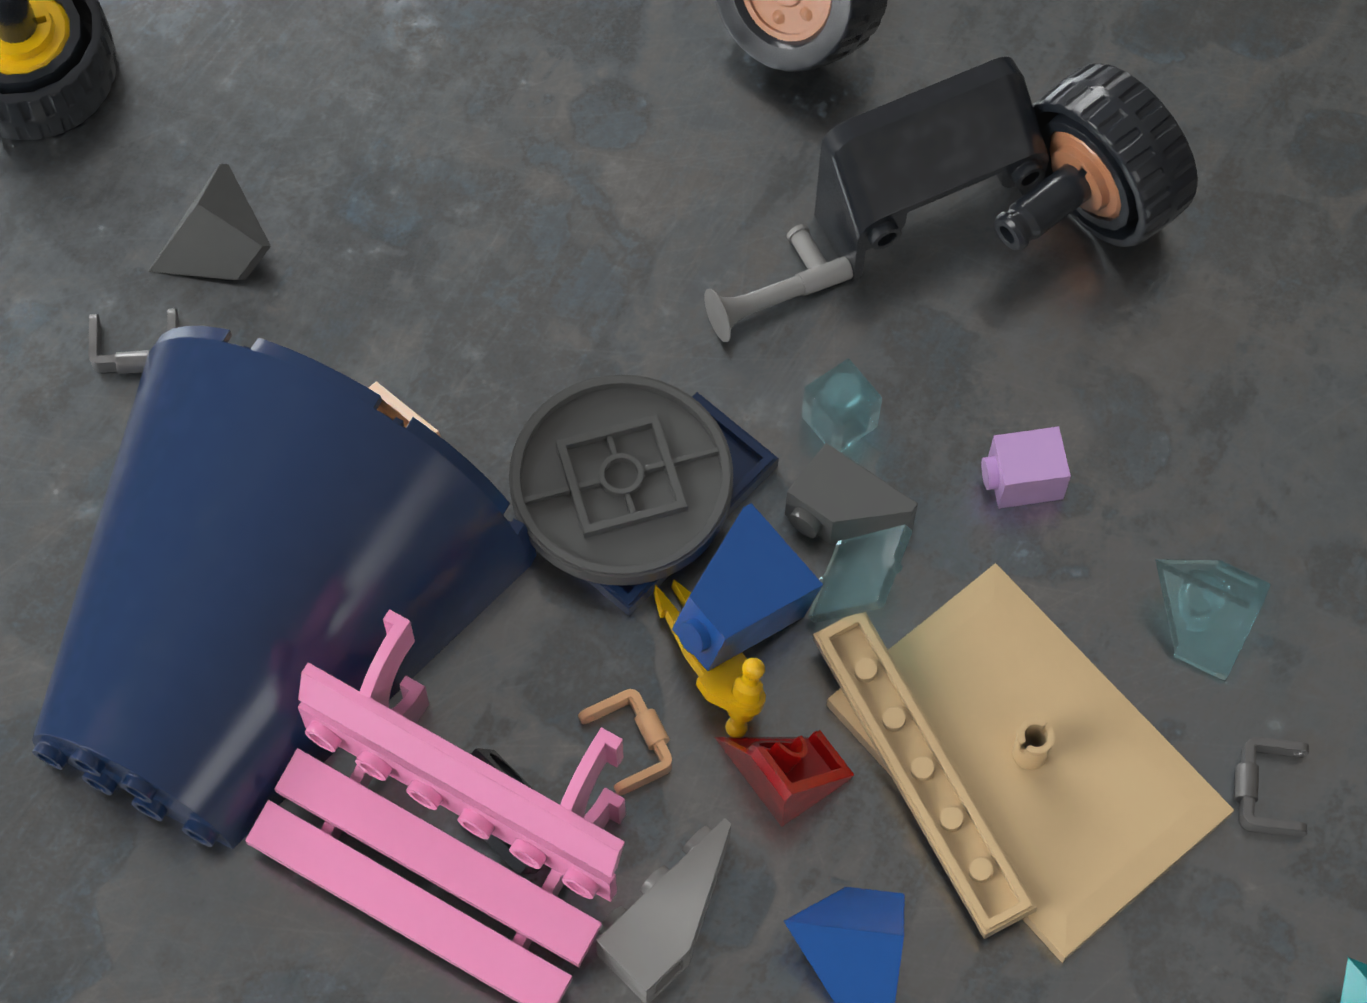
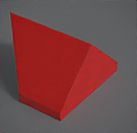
(788, 771)

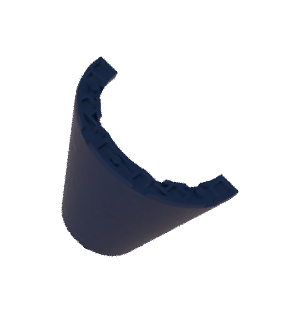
(239, 538)

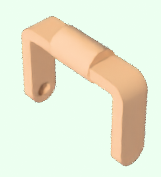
(650, 728)

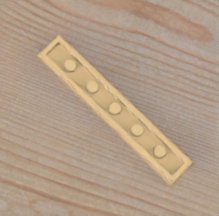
(924, 774)

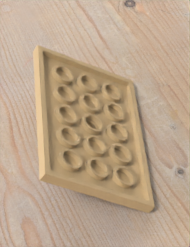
(1096, 794)

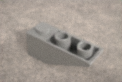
(661, 929)

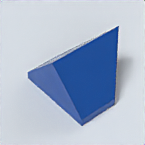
(854, 943)

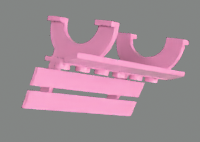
(487, 804)

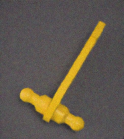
(731, 685)

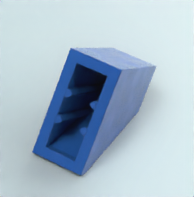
(745, 592)

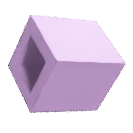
(1026, 467)

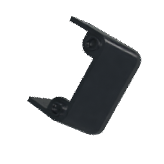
(925, 150)

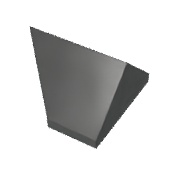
(216, 234)

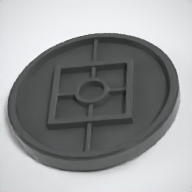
(621, 479)

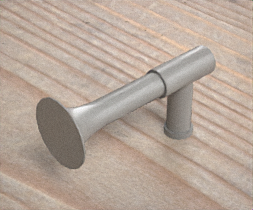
(728, 311)

